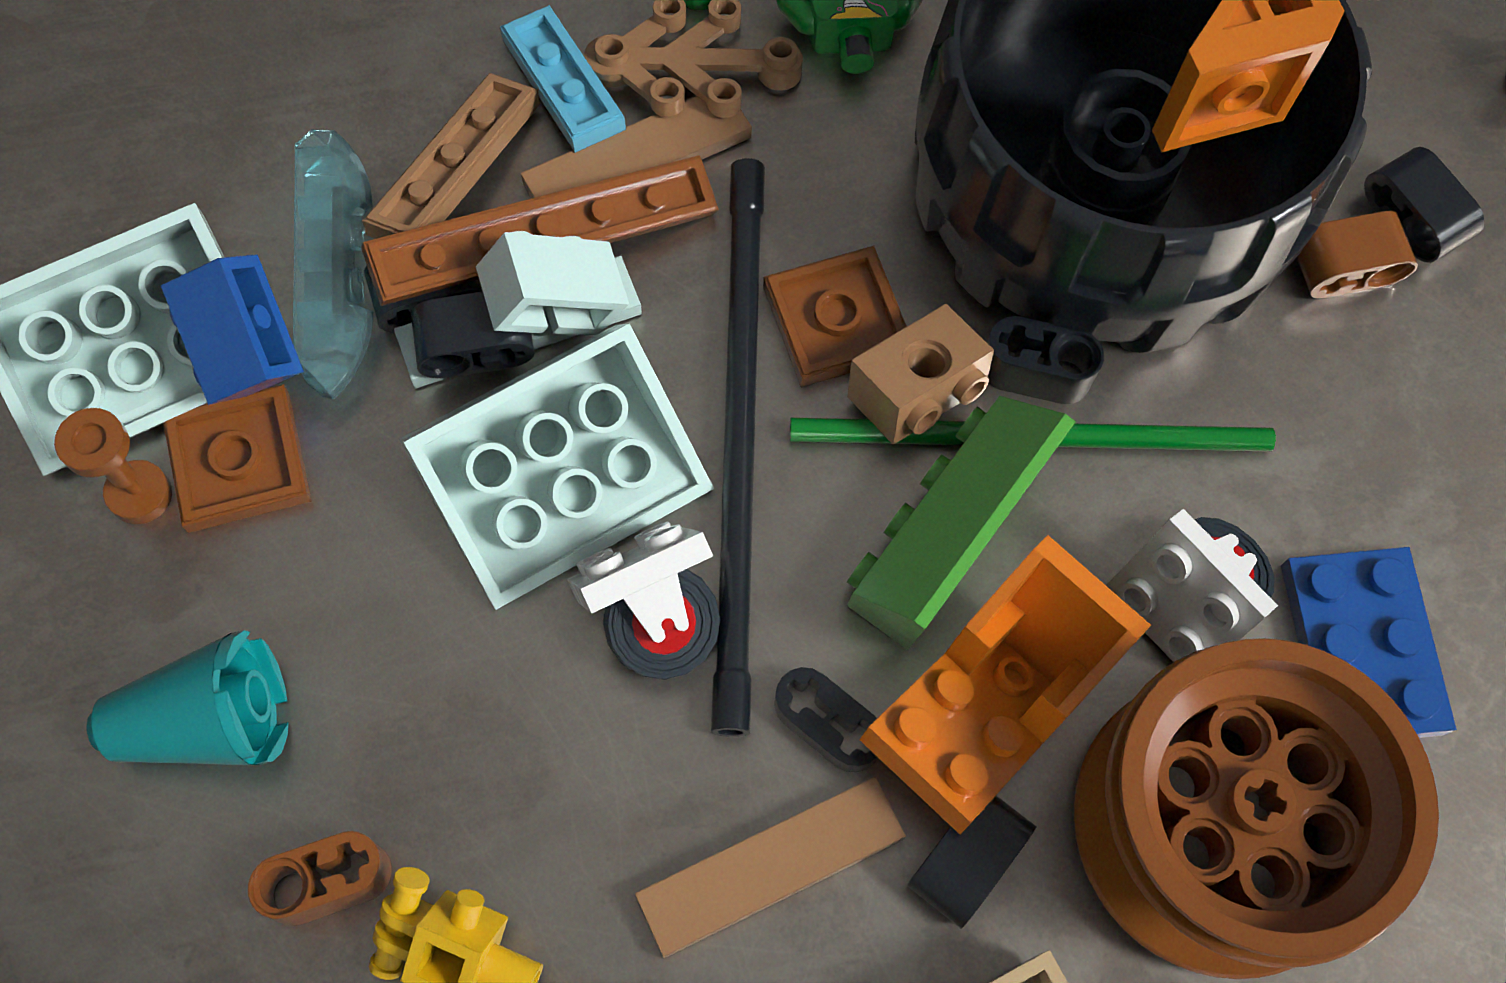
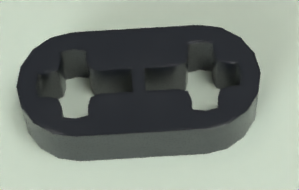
(818, 731)

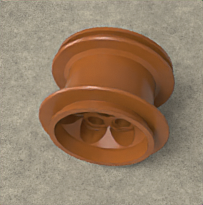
(1358, 784)

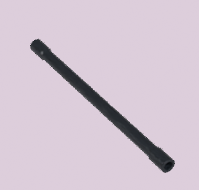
(732, 678)

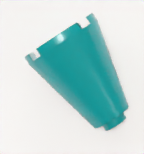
(197, 709)

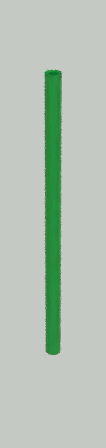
(1080, 435)

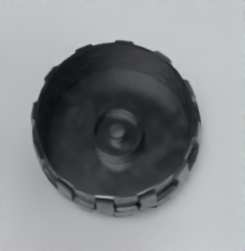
(1067, 205)

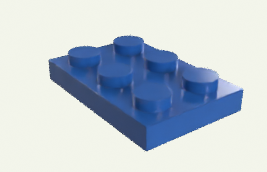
(1374, 618)

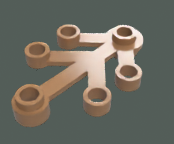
(627, 58)

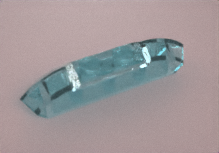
(328, 229)

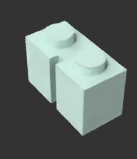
(565, 274)

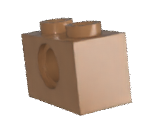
(920, 374)

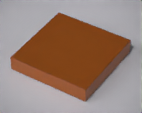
(833, 312)
(236, 459)

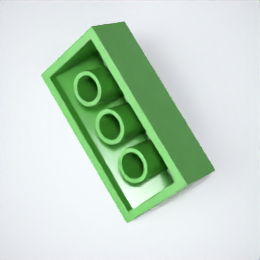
(956, 517)

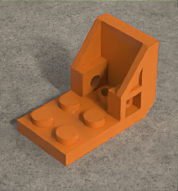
(1245, 68)
(1004, 684)

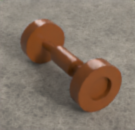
(96, 445)

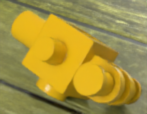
(443, 941)

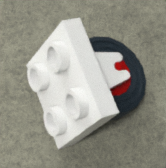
(1197, 584)
(656, 610)

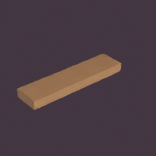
(640, 147)
(454, 158)
(769, 867)

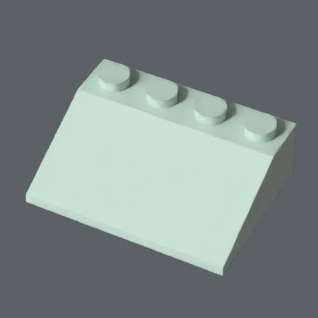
(102, 333)
(557, 464)

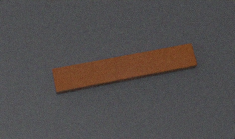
(603, 210)

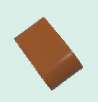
(1356, 255)
(333, 857)

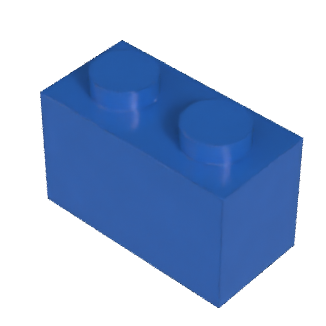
(231, 328)

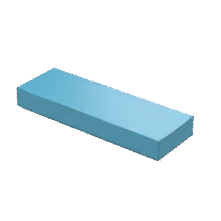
(563, 78)

